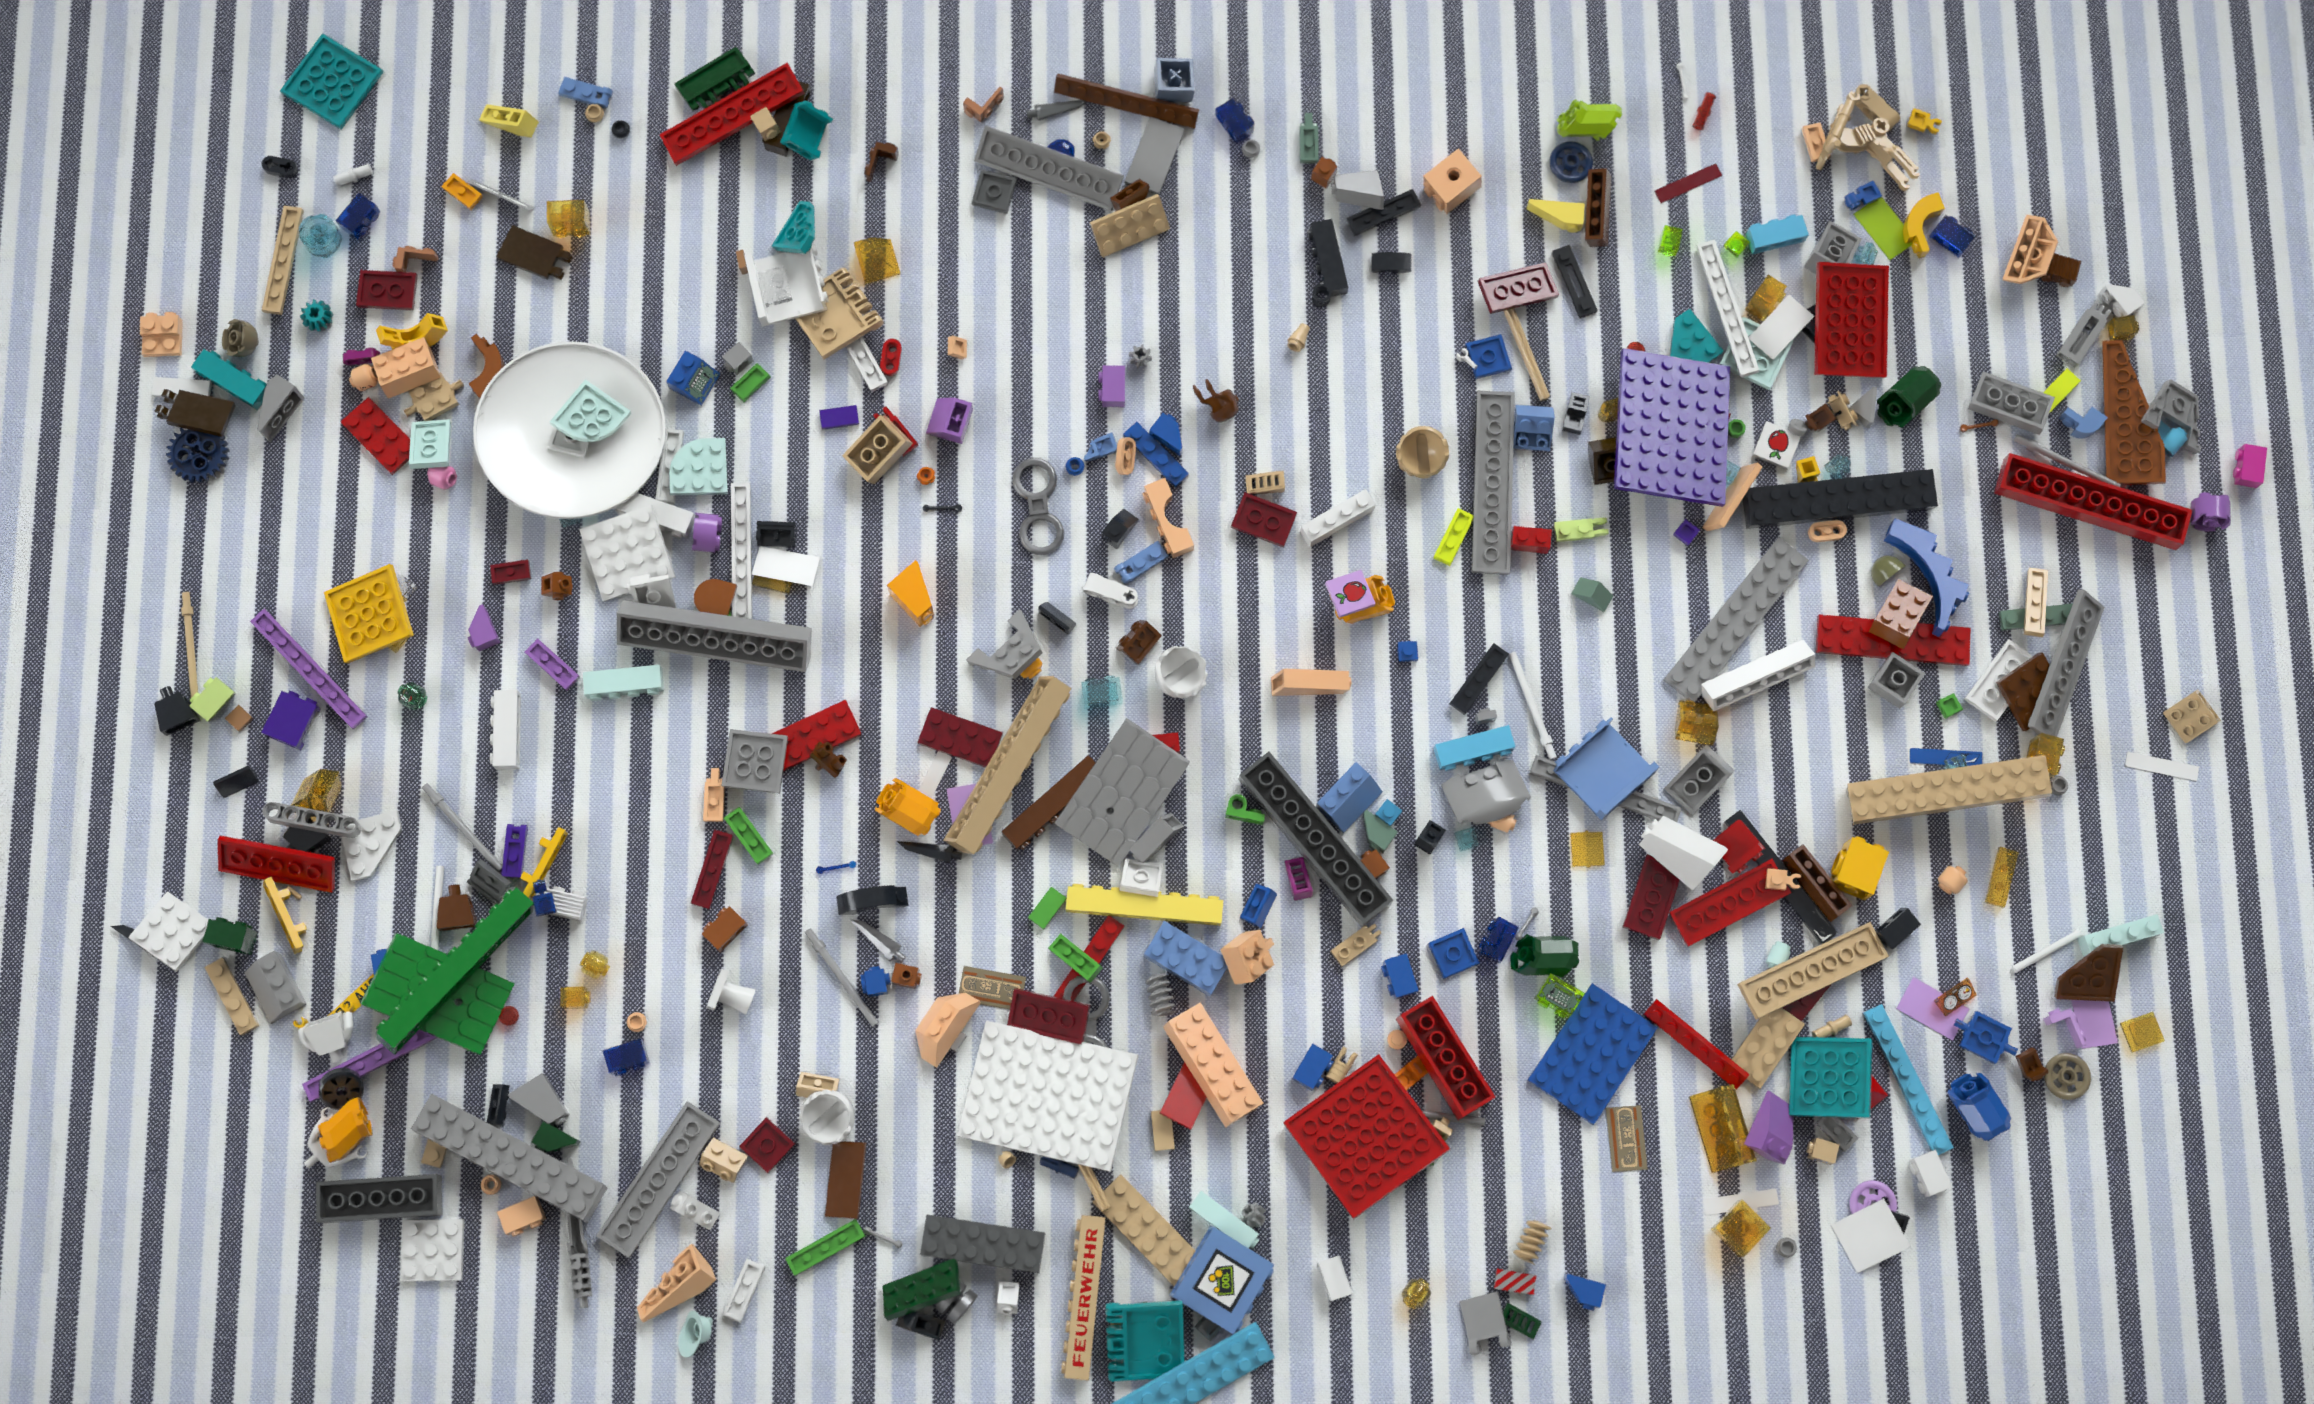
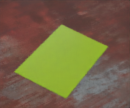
(1883, 227)

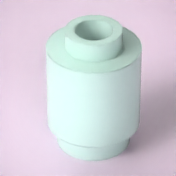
(1778, 954)

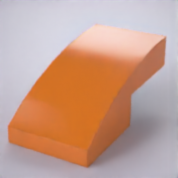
(1411, 1073)

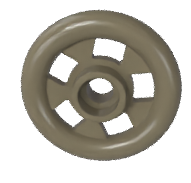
(2080, 1067)

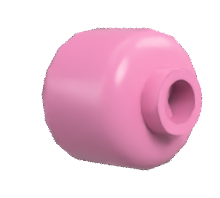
(442, 477)

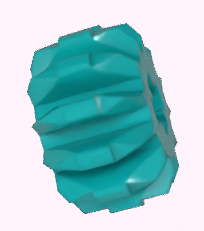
(316, 308)

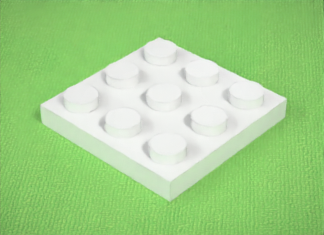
(170, 931)
(432, 1250)

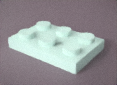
(430, 444)

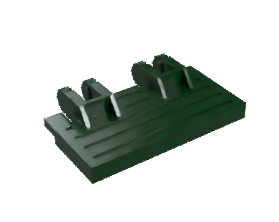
(714, 78)

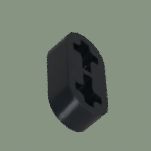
(279, 171)

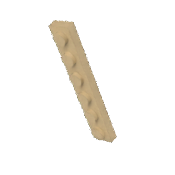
(282, 260)

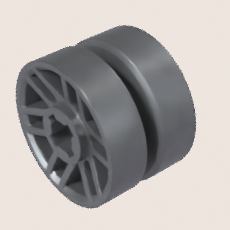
(957, 1304)

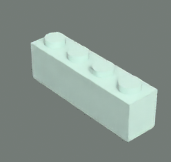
(623, 681)
(2122, 934)

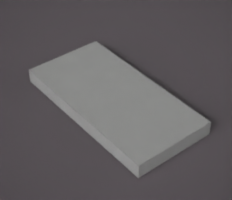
(1155, 154)

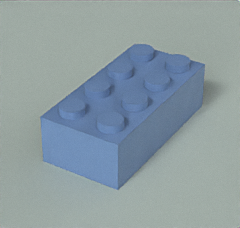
(1186, 958)

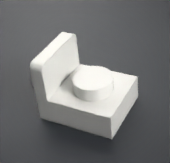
(1008, 1298)

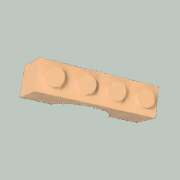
(1177, 539)

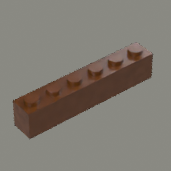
(1046, 808)

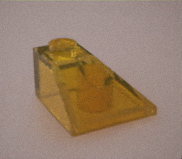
(876, 259)

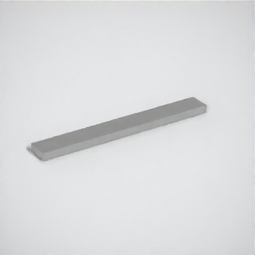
(1635, 802)

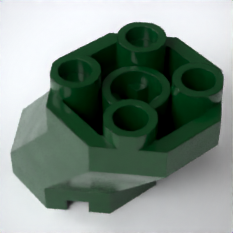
(1908, 396)
(1545, 956)

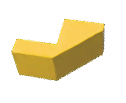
(1807, 470)

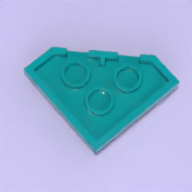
(798, 231)
(1693, 340)

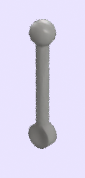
(1534, 911)
(898, 1244)

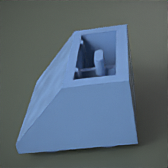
(1533, 427)

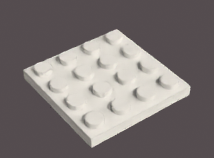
(626, 549)

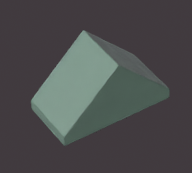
(1593, 593)

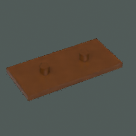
(845, 1180)

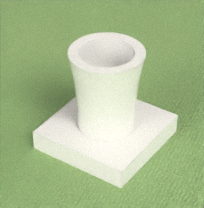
(730, 994)

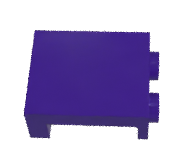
(290, 719)

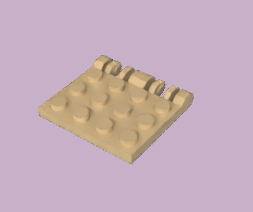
(843, 319)

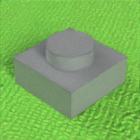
(1485, 716)

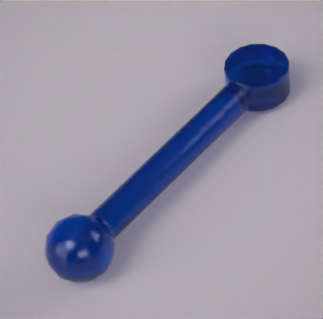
(852, 864)

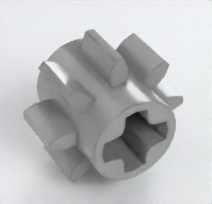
(1143, 361)
(1253, 1215)

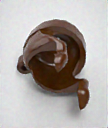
(1223, 404)

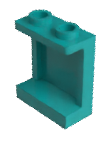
(805, 130)

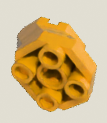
(1383, 600)
(907, 807)
(345, 1130)

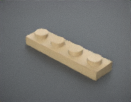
(2035, 602)
(231, 996)

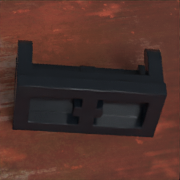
(776, 534)
(1897, 928)

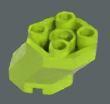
(1588, 120)

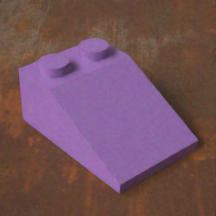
(1772, 1130)

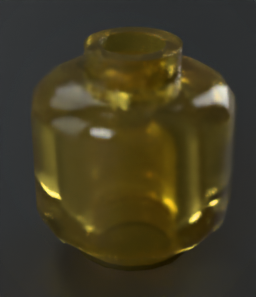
(594, 964)
(1416, 1293)

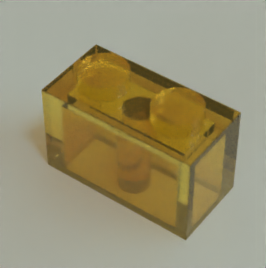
(1766, 297)

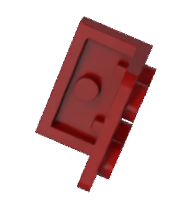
(1741, 846)

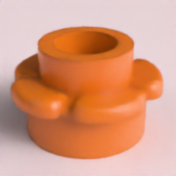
(926, 471)

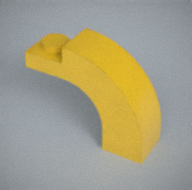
(1924, 209)
(430, 327)

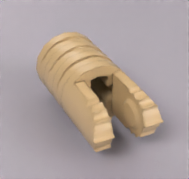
(1338, 1069)

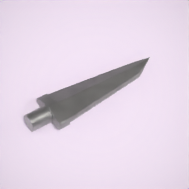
(886, 945)

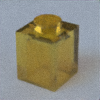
(2123, 328)
(575, 997)

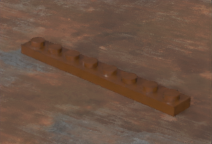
(1126, 100)

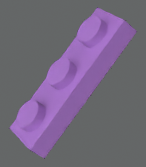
(552, 664)

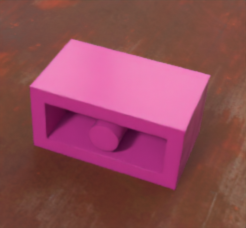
(2250, 465)

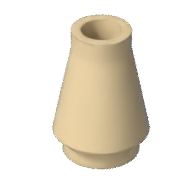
(1298, 338)

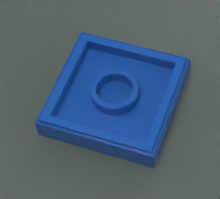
(1489, 356)
(1453, 953)

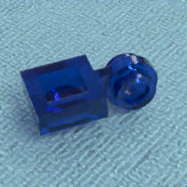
(543, 903)

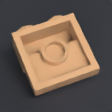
(161, 335)

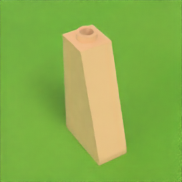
(1309, 682)

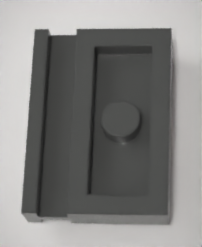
(488, 882)

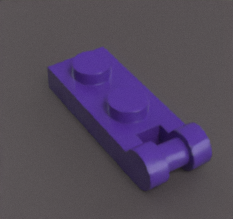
(514, 851)

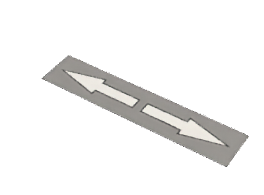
(500, 194)

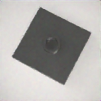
(994, 191)

